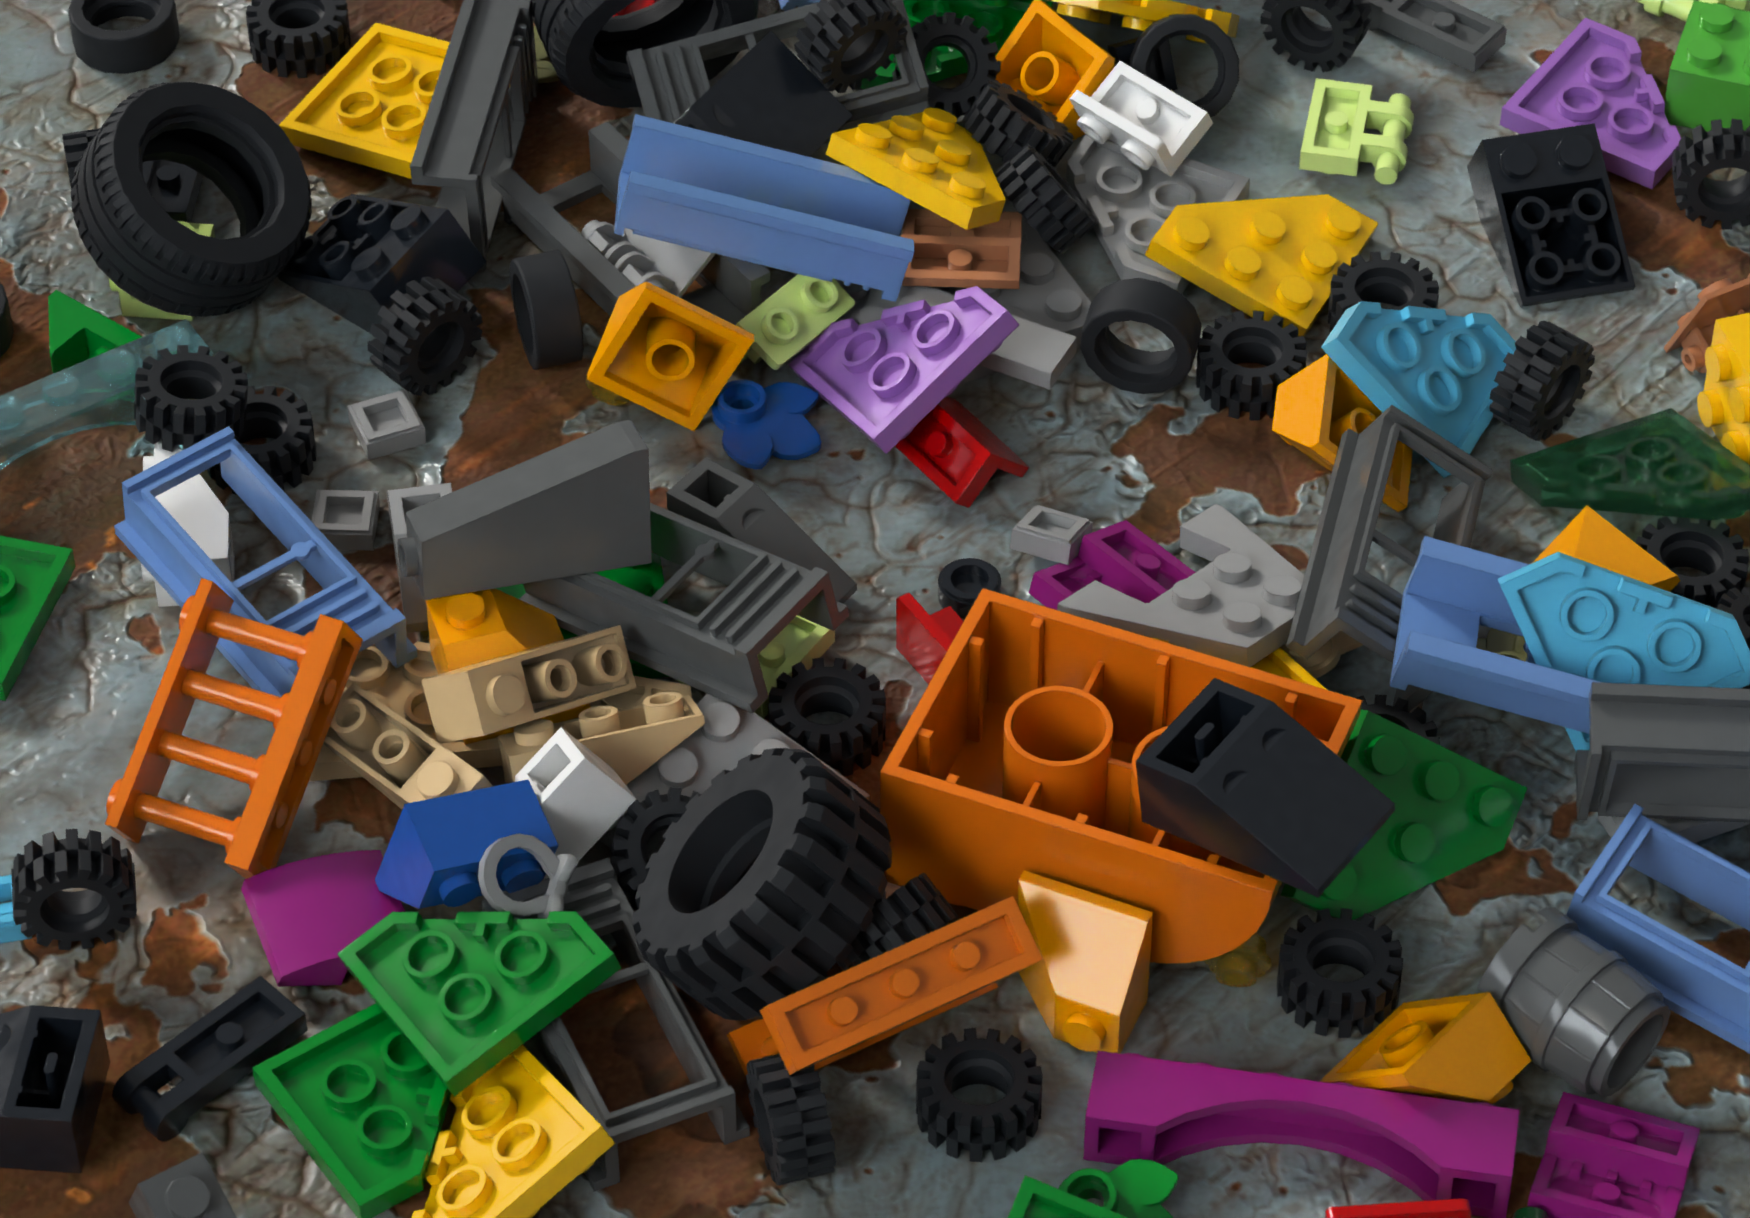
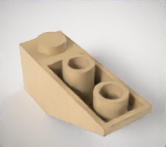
(528, 685)
(623, 738)
(395, 753)

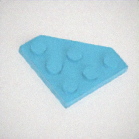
(1424, 365)
(1622, 629)

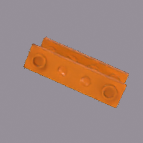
(275, 778)
(891, 991)

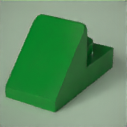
(80, 332)

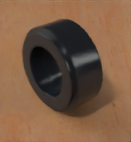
(963, 581)

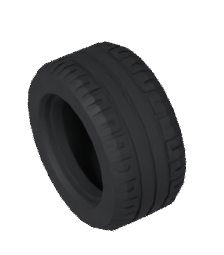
(592, 44)
(226, 143)

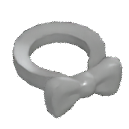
(558, 869)

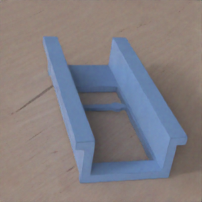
(762, 206)
(180, 563)
(1438, 634)
(1690, 976)

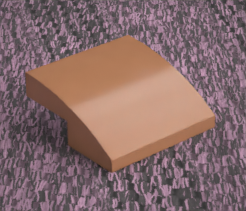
(961, 257)

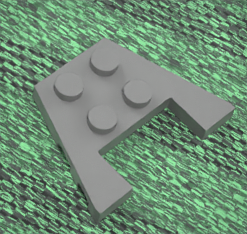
(1228, 609)

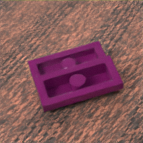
(1116, 557)
(315, 911)
(1612, 1162)

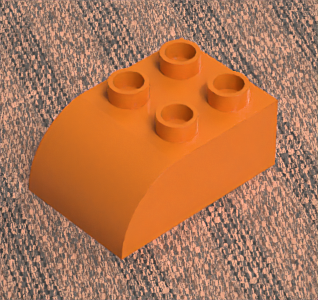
(1032, 768)

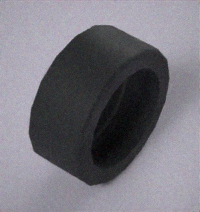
(1201, 28)
(126, 49)
(546, 309)
(1135, 368)

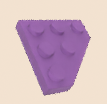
(1600, 81)
(903, 365)

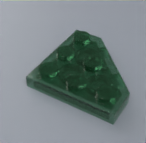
(1640, 467)

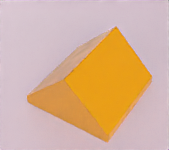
(1051, 61)
(667, 354)

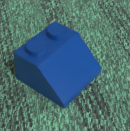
(443, 838)

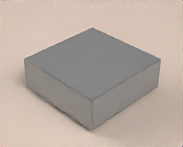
(386, 424)
(347, 517)
(1050, 534)

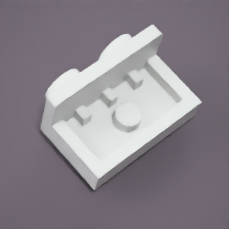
(1141, 118)

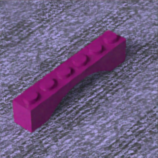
(1180, 1108)

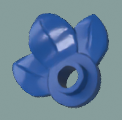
(765, 422)

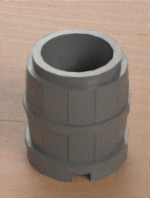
(1576, 1004)

